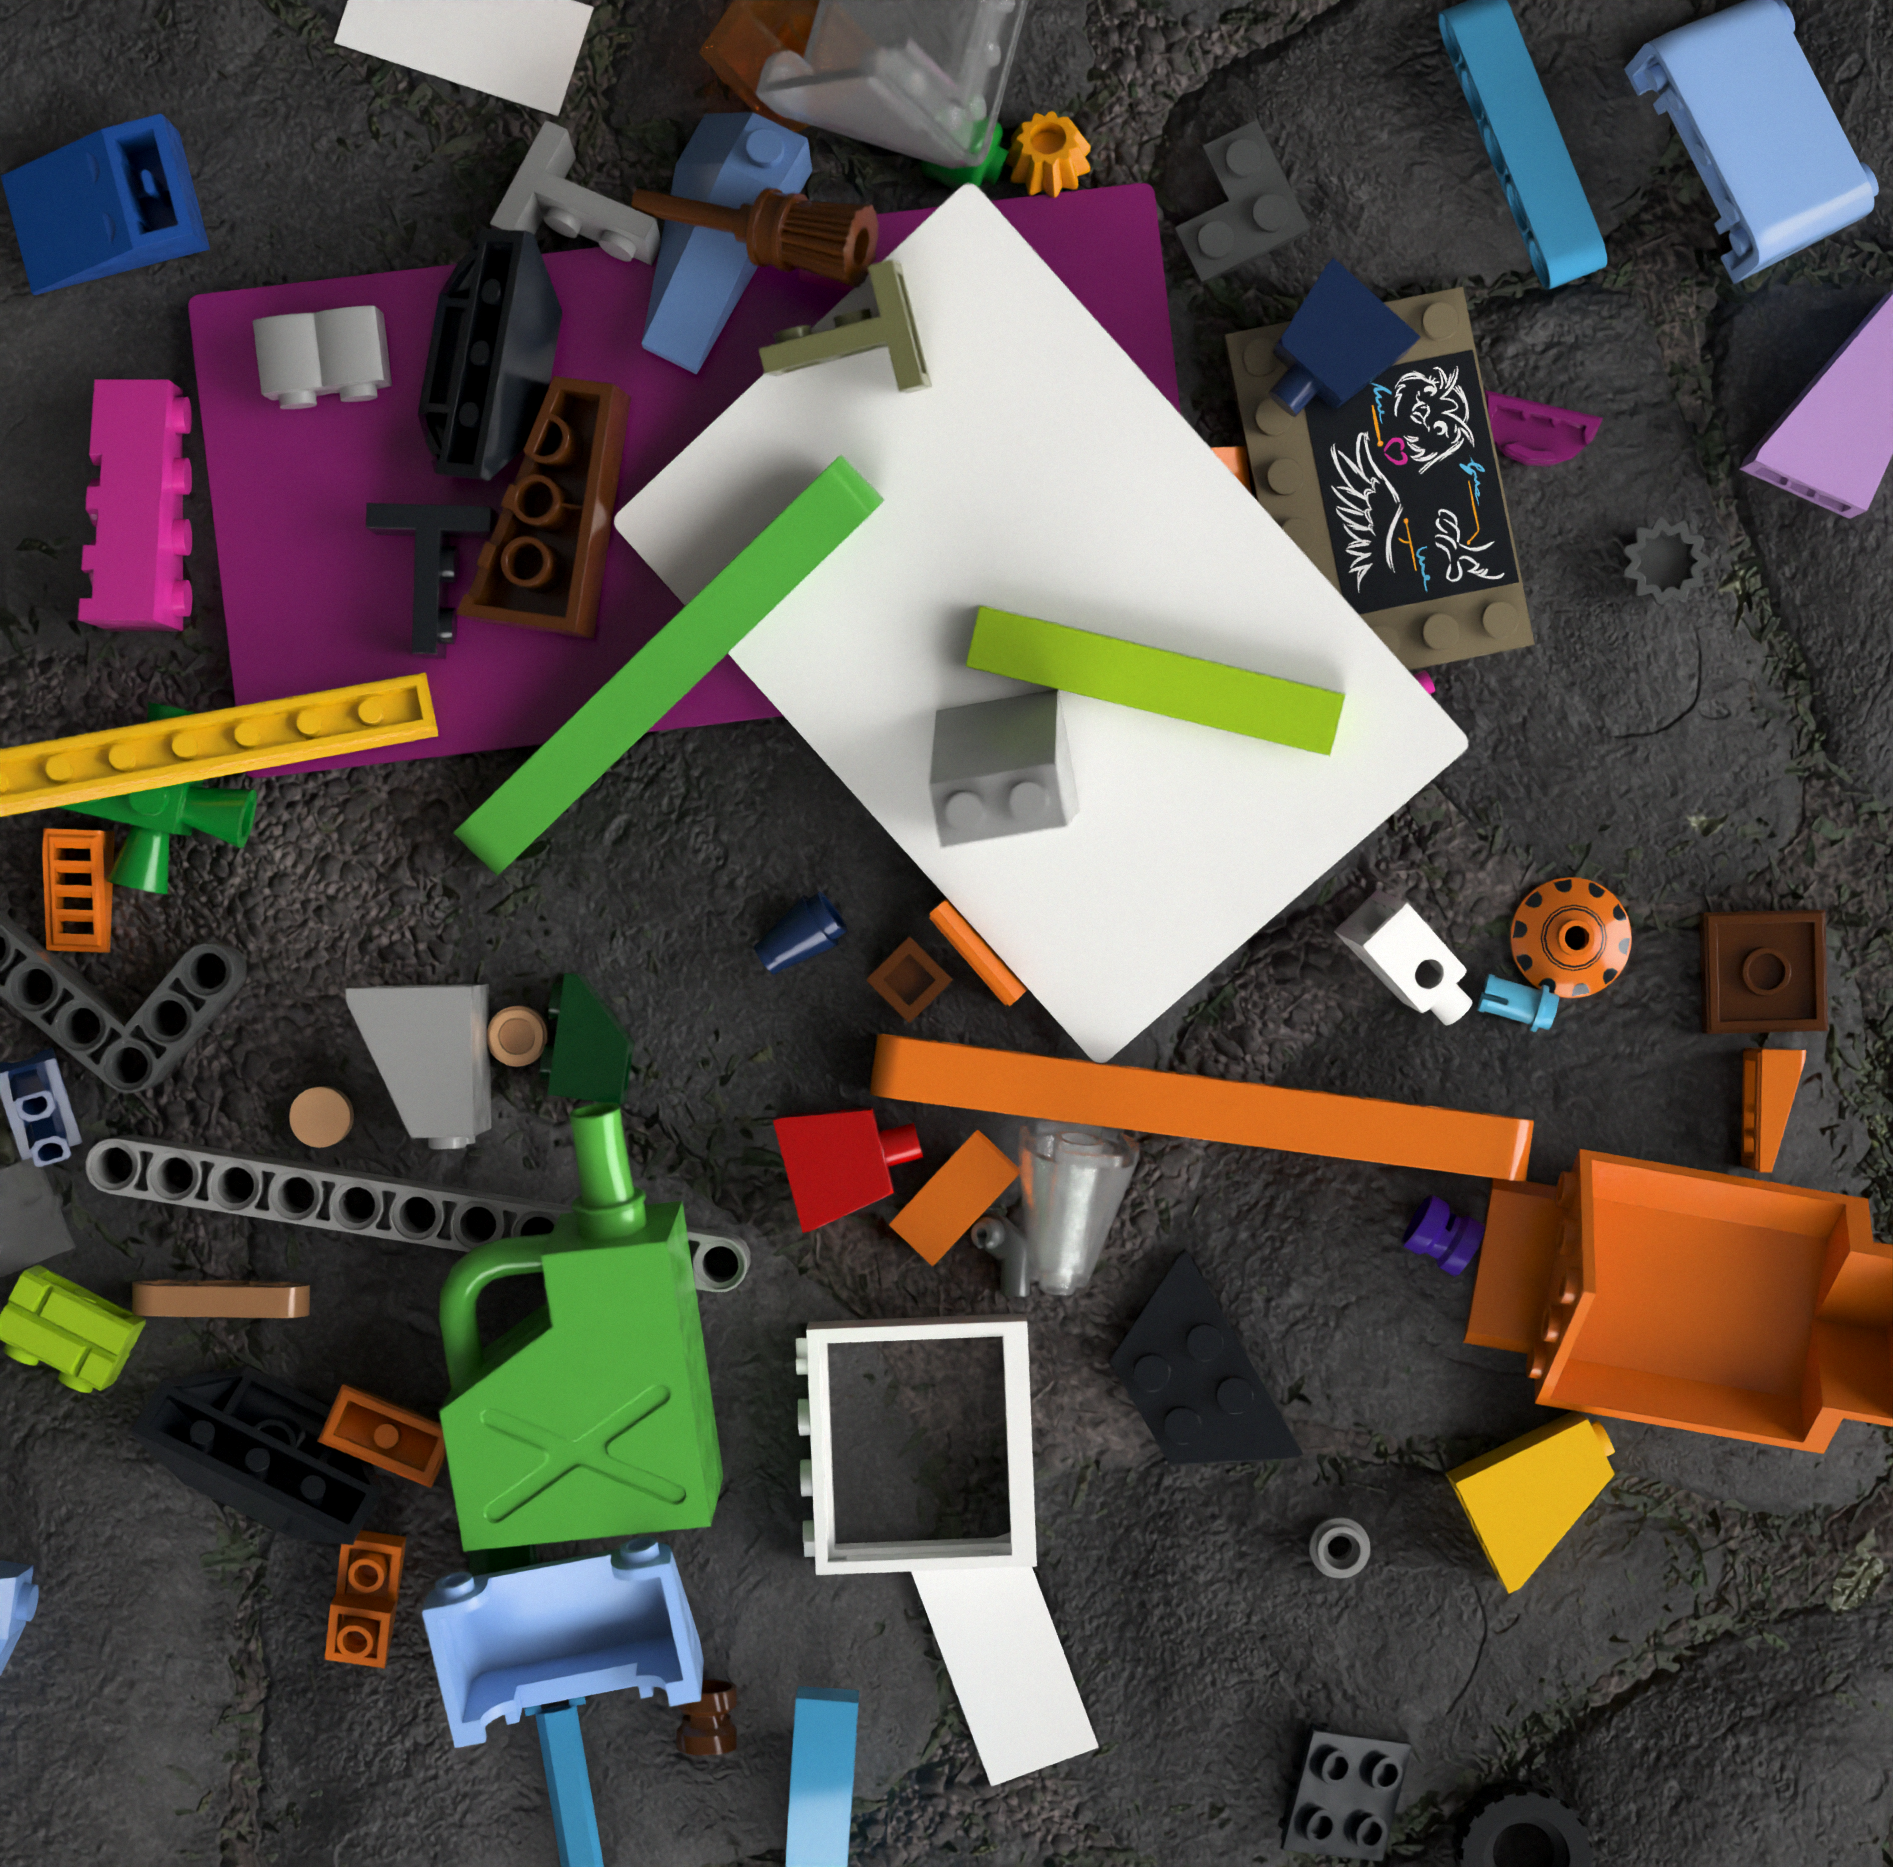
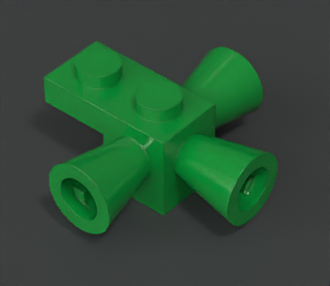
(166, 810)

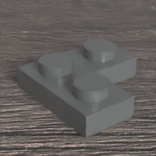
(1257, 209)

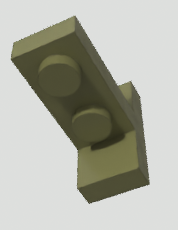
(860, 333)

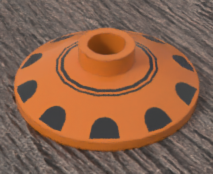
(1540, 932)

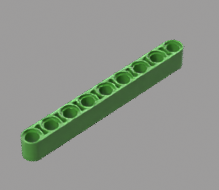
(669, 664)

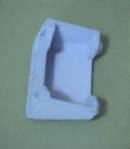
(1756, 131)
(561, 1634)

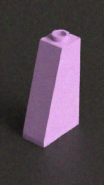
(1840, 427)

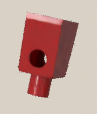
(840, 1160)

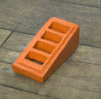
(54, 871)
(1767, 1098)

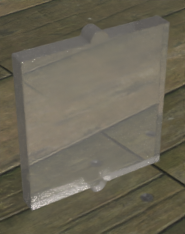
(29, 1218)

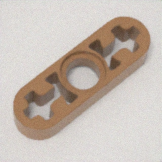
(220, 1298)

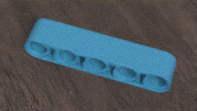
(1522, 140)

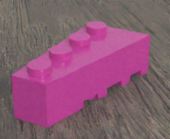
(138, 507)

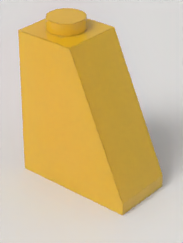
(1533, 1492)

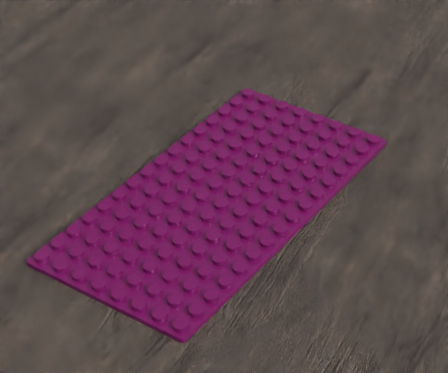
(331, 603)

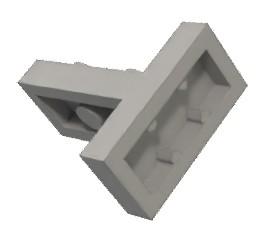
(544, 193)

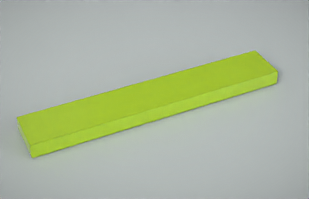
(1155, 680)

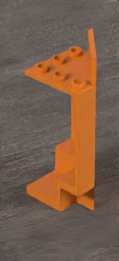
(1690, 1300)

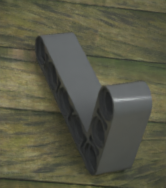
(118, 1030)

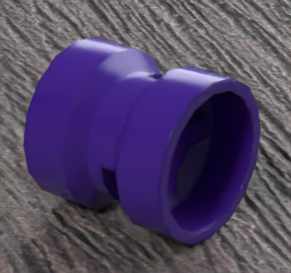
(1443, 1235)

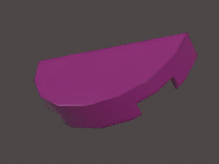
(1537, 431)

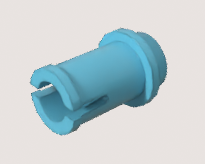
(1519, 1002)

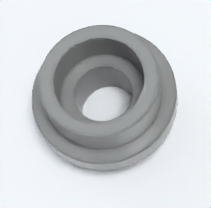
(1348, 1563)

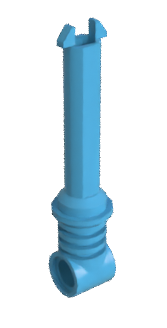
(568, 1784)

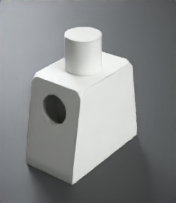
(1396, 942)

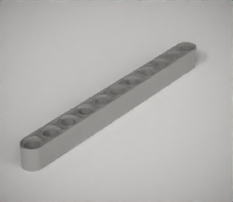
(330, 1206)

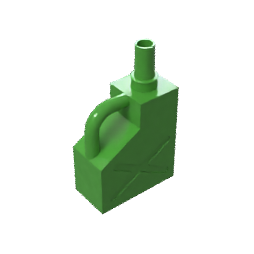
(602, 1396)

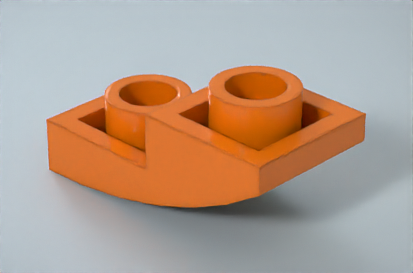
(955, 1197)
(365, 1599)

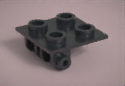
(1343, 1794)

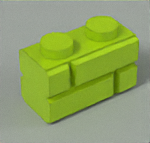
(68, 1330)

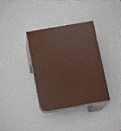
(909, 979)

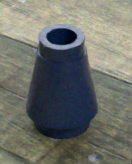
(801, 933)

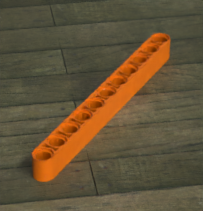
(1201, 1107)

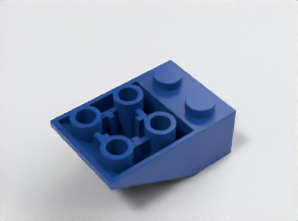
(105, 205)

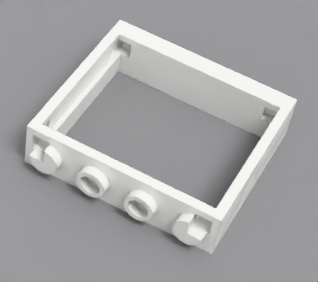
(817, 1472)

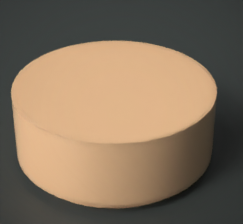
(517, 1035)
(321, 1116)

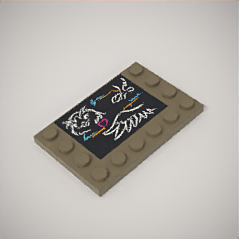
(1394, 488)

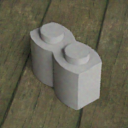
(322, 355)

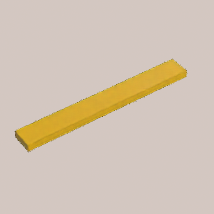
(215, 743)

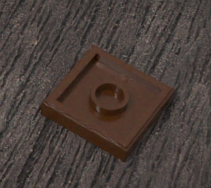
(1763, 971)

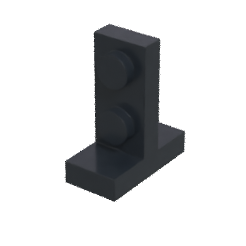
(434, 562)

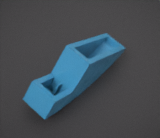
(822, 1777)

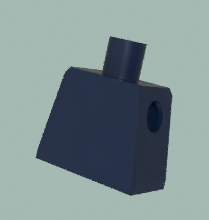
(1337, 342)

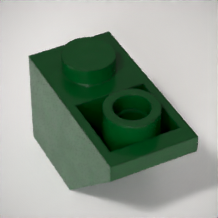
(590, 1046)

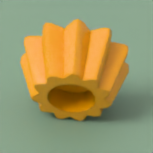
(1048, 154)

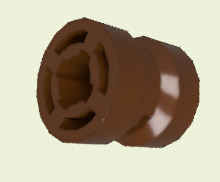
(706, 1723)

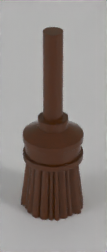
(783, 230)

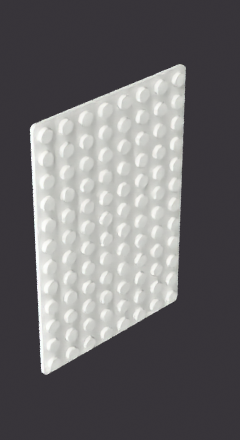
(1080, 498)

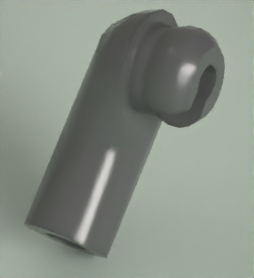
(1007, 1246)

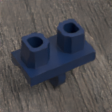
(39, 1108)

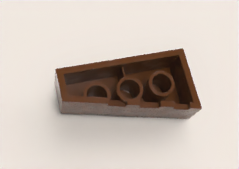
(556, 516)

